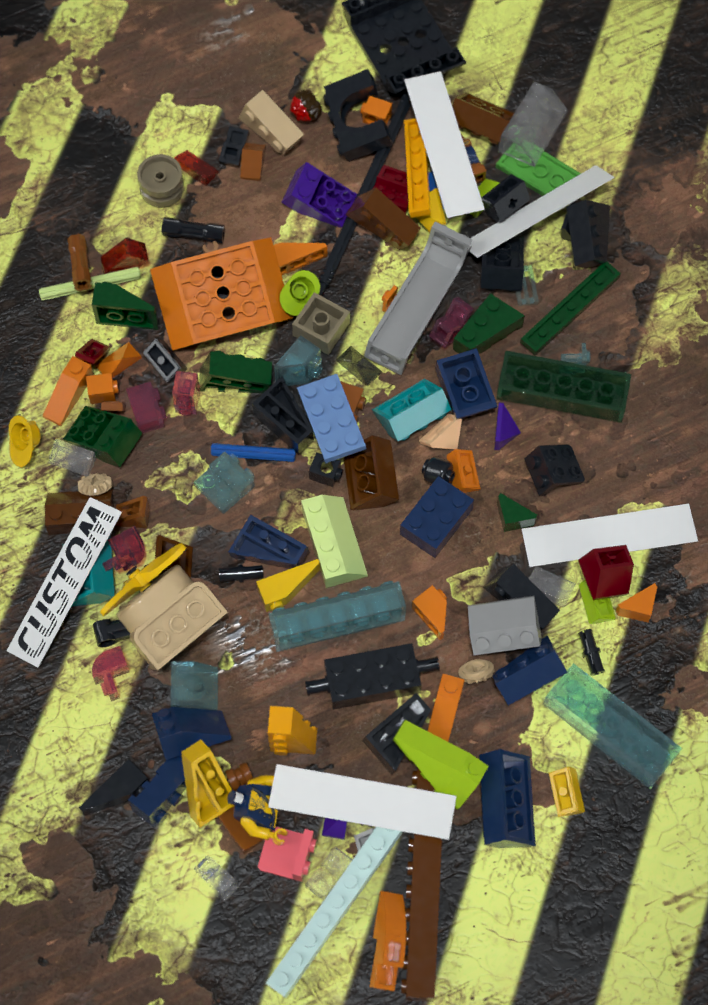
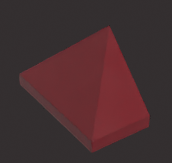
(92, 351)

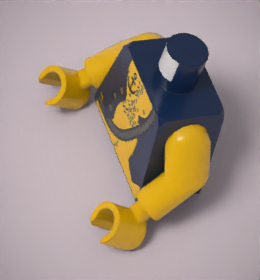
(252, 809)

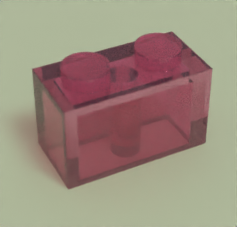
(186, 393)
(145, 407)

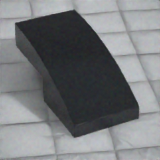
(232, 147)

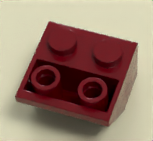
(607, 571)

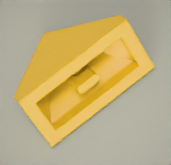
(437, 213)

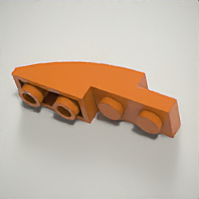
(391, 940)

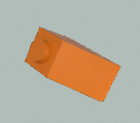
(432, 610)

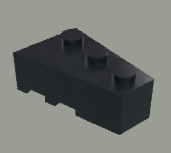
(283, 416)
(513, 583)

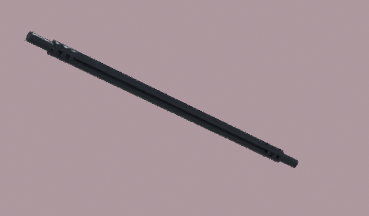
(367, 185)

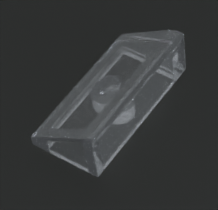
(72, 457)
(553, 586)

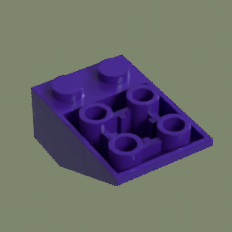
(318, 196)

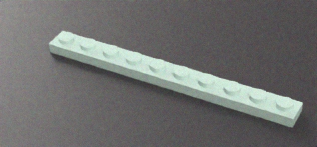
(332, 910)

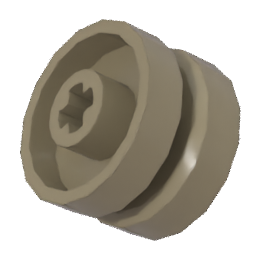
(160, 180)

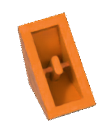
(639, 605)

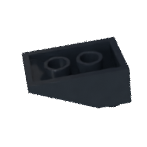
(504, 266)

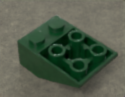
(105, 434)

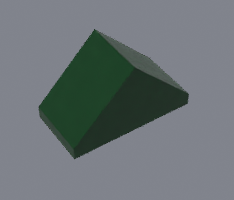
(514, 515)

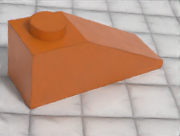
(297, 255)
(67, 390)
(446, 706)

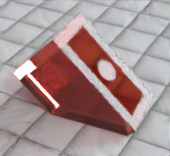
(124, 255)

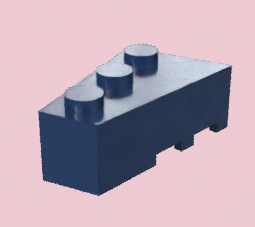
(267, 545)
(160, 793)

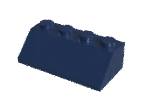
(507, 800)

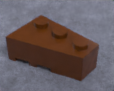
(383, 219)

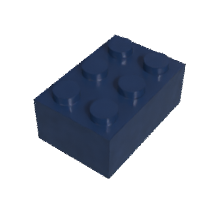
(436, 517)

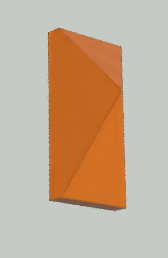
(119, 360)

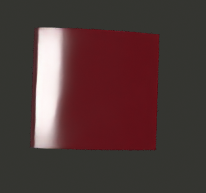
(394, 186)

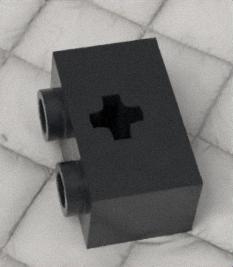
(505, 198)

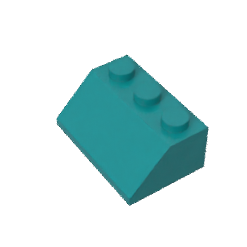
(412, 409)
(99, 582)

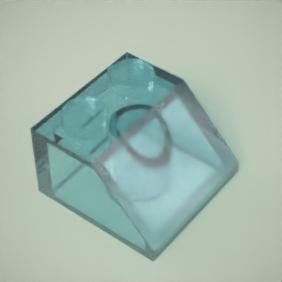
(299, 363)
(194, 685)

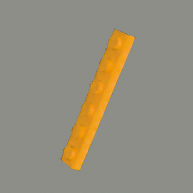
(416, 170)

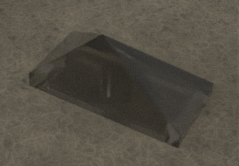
(359, 366)

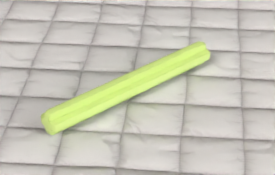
(68, 287)

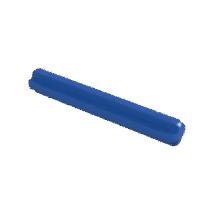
(254, 452)

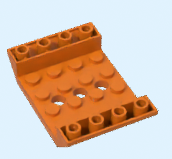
(191, 300)

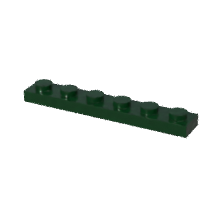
(570, 308)

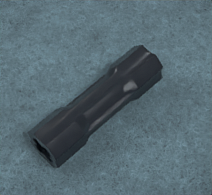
(176, 227)

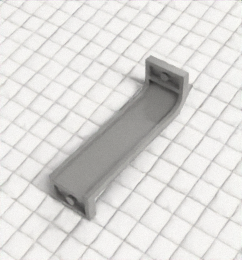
(418, 298)

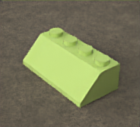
(333, 539)

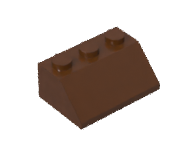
(481, 116)
(371, 475)
(64, 509)

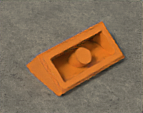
(465, 470)

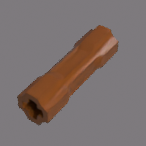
(80, 269)

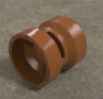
(238, 776)

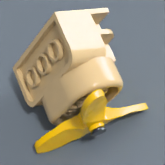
(165, 612)

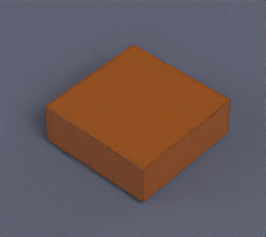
(113, 405)

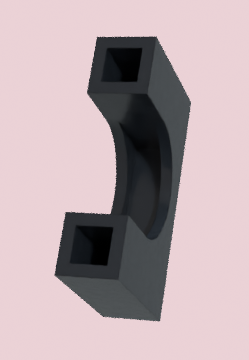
(341, 98)

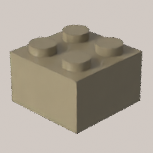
(321, 322)

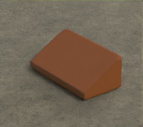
(237, 832)

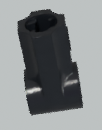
(109, 632)

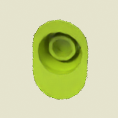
(298, 291)

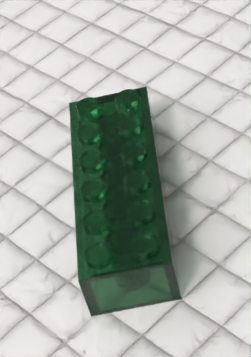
(563, 386)

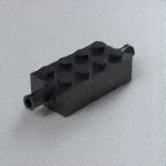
(372, 676)

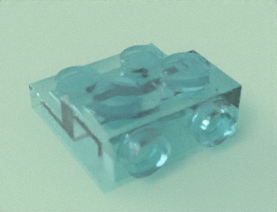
(225, 482)

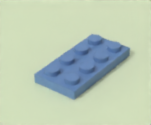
(331, 418)

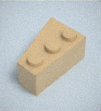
(270, 123)

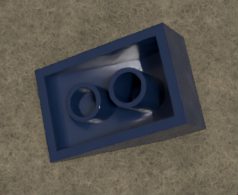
(465, 384)
(183, 727)

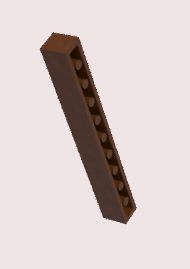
(422, 912)

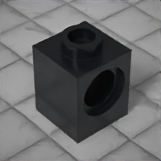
(319, 464)

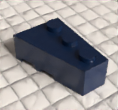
(529, 671)

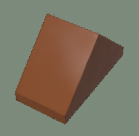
(252, 161)
(134, 513)

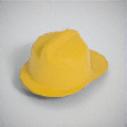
(23, 440)

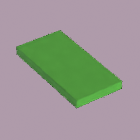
(544, 177)

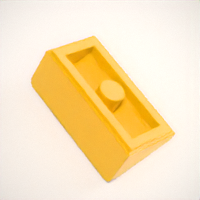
(566, 792)

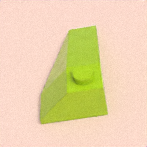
(440, 762)

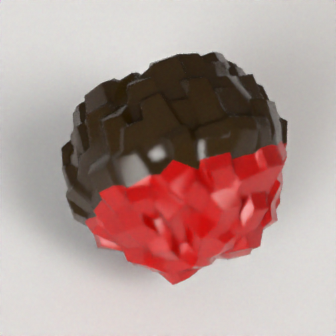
(305, 106)

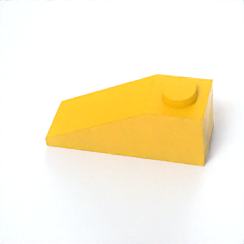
(283, 587)

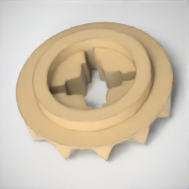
(94, 484)
(476, 671)

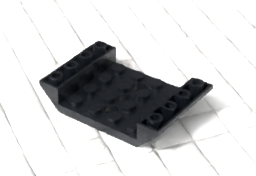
(385, 24)

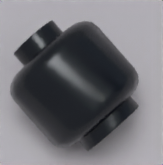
(438, 467)

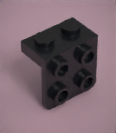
(553, 466)

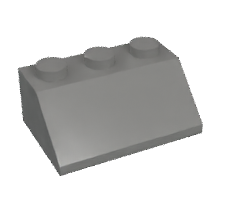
(504, 625)

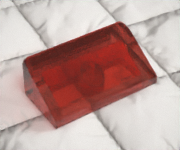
(196, 167)

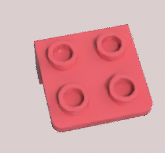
(290, 858)

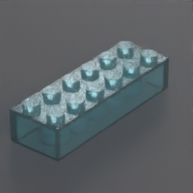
(337, 616)
(612, 726)

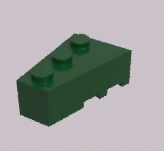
(488, 325)
(235, 372)

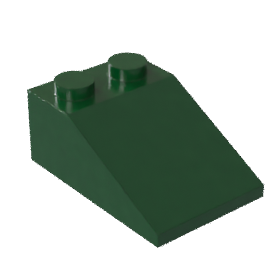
(121, 308)

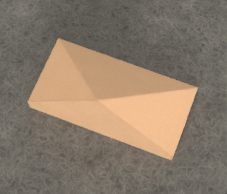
(444, 434)

